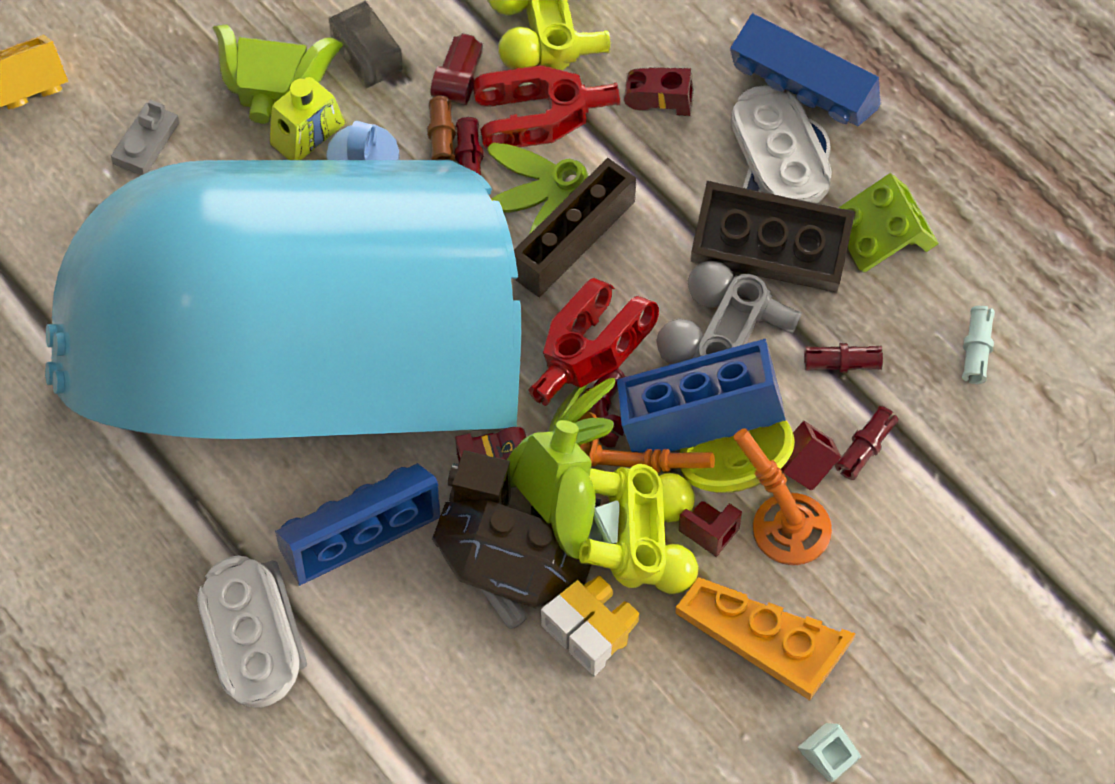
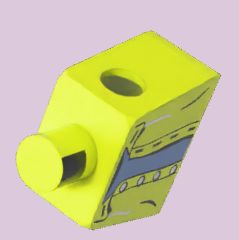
(304, 119)

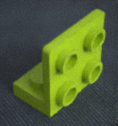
(886, 222)

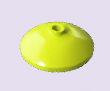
(732, 468)

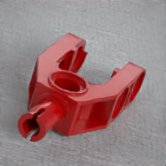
(546, 84)
(580, 360)

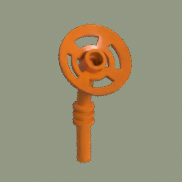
(658, 459)
(791, 518)

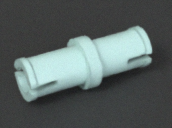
(978, 344)

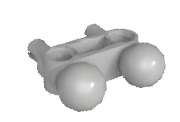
(712, 286)

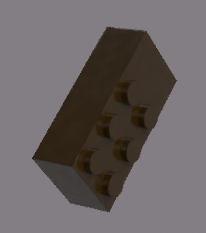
(773, 236)

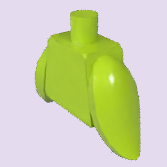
(265, 69)
(557, 482)

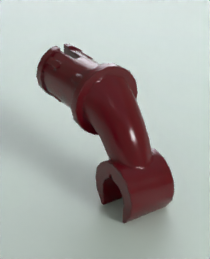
(604, 404)

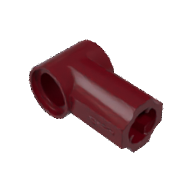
(458, 70)

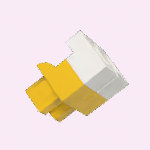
(586, 625)

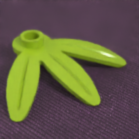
(549, 186)
(573, 410)

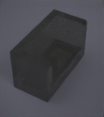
(367, 44)

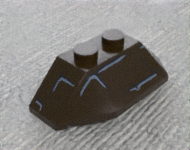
(505, 552)

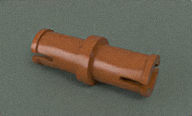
(441, 129)

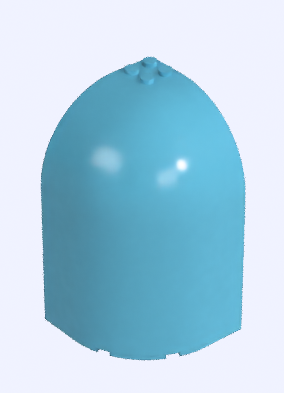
(291, 302)

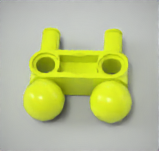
(550, 38)
(643, 508)

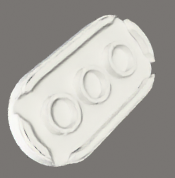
(781, 145)
(248, 632)

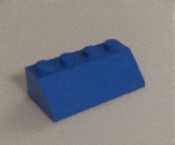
(806, 71)
(701, 399)
(359, 522)

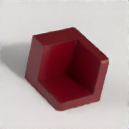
(812, 456)
(709, 526)

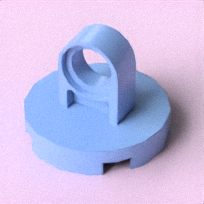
(363, 142)

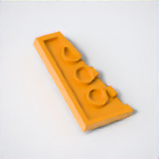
(778, 642)

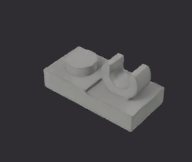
(145, 138)

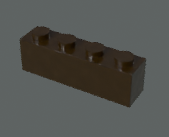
(574, 226)

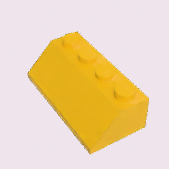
(30, 70)

